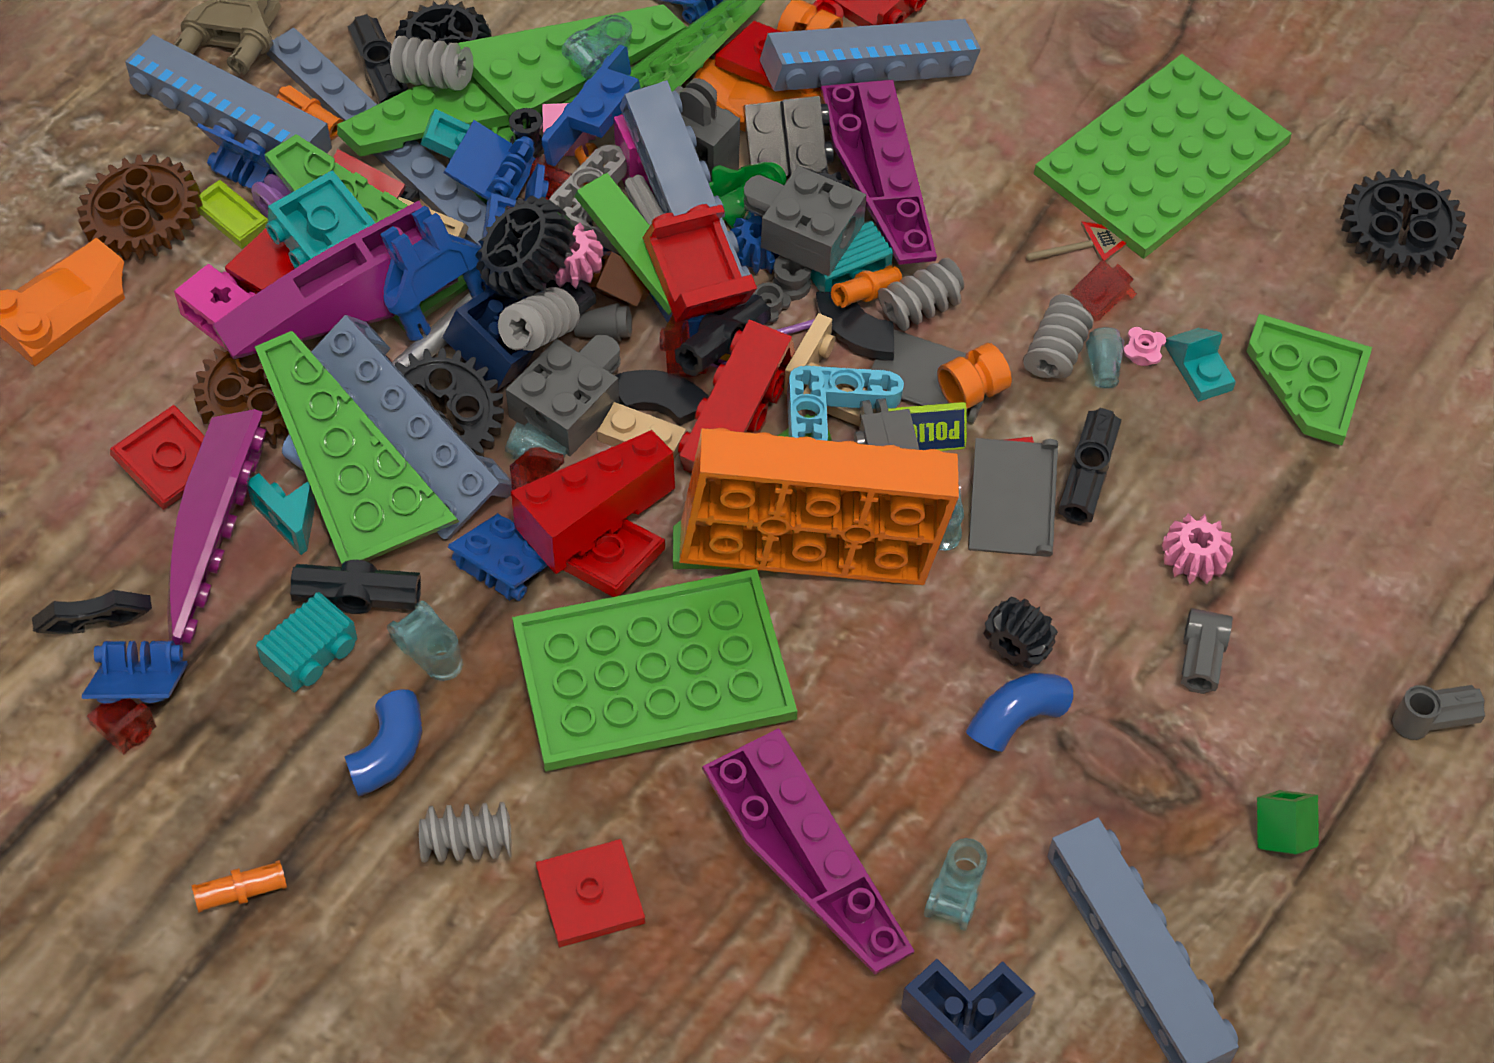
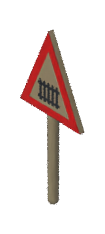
(1103, 240)

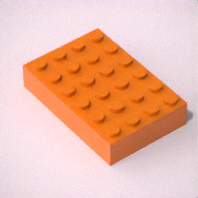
(817, 506)

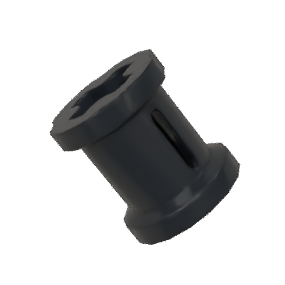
(533, 126)

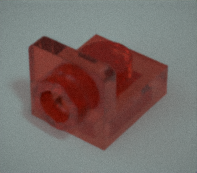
(123, 723)

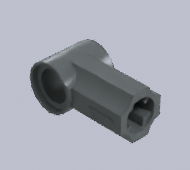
(1206, 641)
(1437, 710)

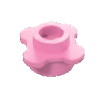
(1142, 354)

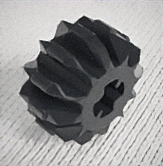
(1020, 632)

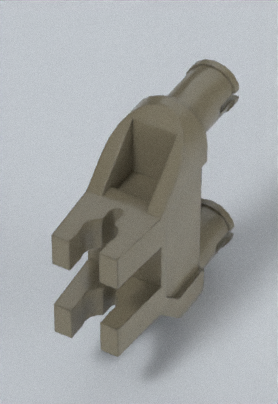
(232, 25)

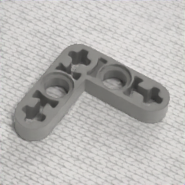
(590, 170)

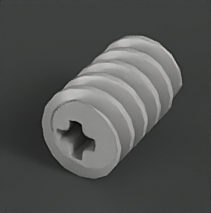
(431, 63)
(922, 293)
(538, 319)
(1058, 338)
(465, 833)

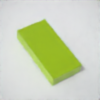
(231, 214)

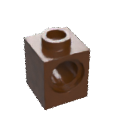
(619, 281)

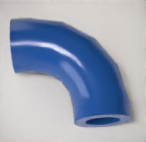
(1015, 704)
(392, 747)

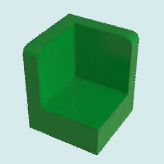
(1287, 822)

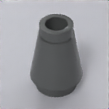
(607, 320)

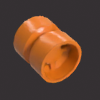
(803, 16)
(979, 373)

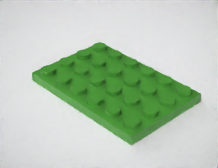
(1162, 155)
(652, 669)

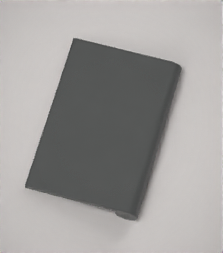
(917, 365)
(1013, 497)

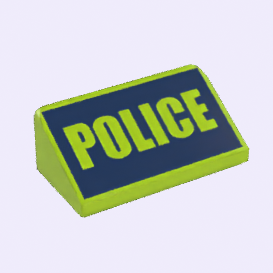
(939, 425)

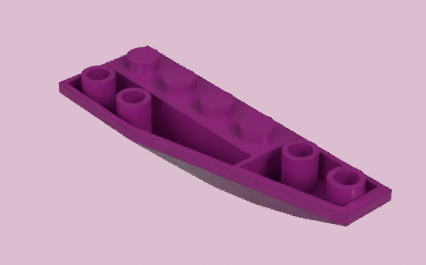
(878, 158)
(321, 291)
(205, 514)
(804, 846)

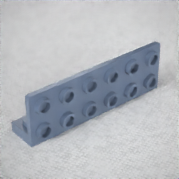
(426, 441)

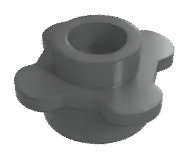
(773, 294)

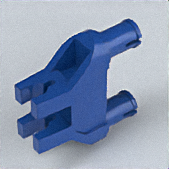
(425, 268)

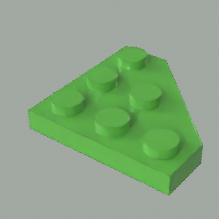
(1310, 374)

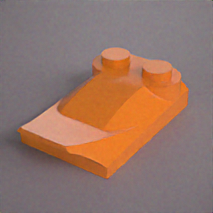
(737, 91)
(61, 301)

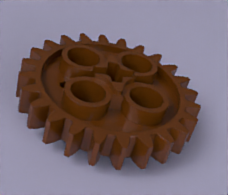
(157, 209)
(247, 385)

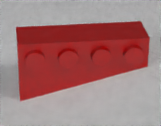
(742, 386)
(592, 497)

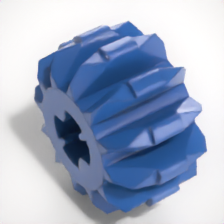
(750, 252)

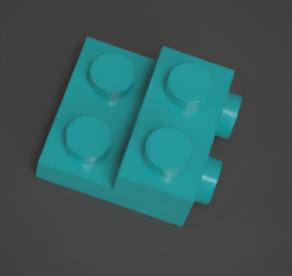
(316, 218)

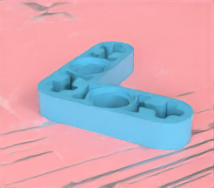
(825, 393)

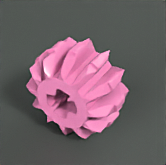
(585, 258)
(1197, 548)

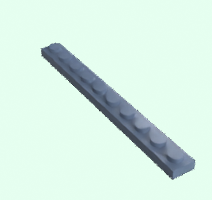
(410, 164)

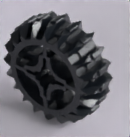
(444, 23)
(525, 247)

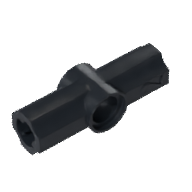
(375, 57)
(717, 333)
(1086, 482)
(356, 586)

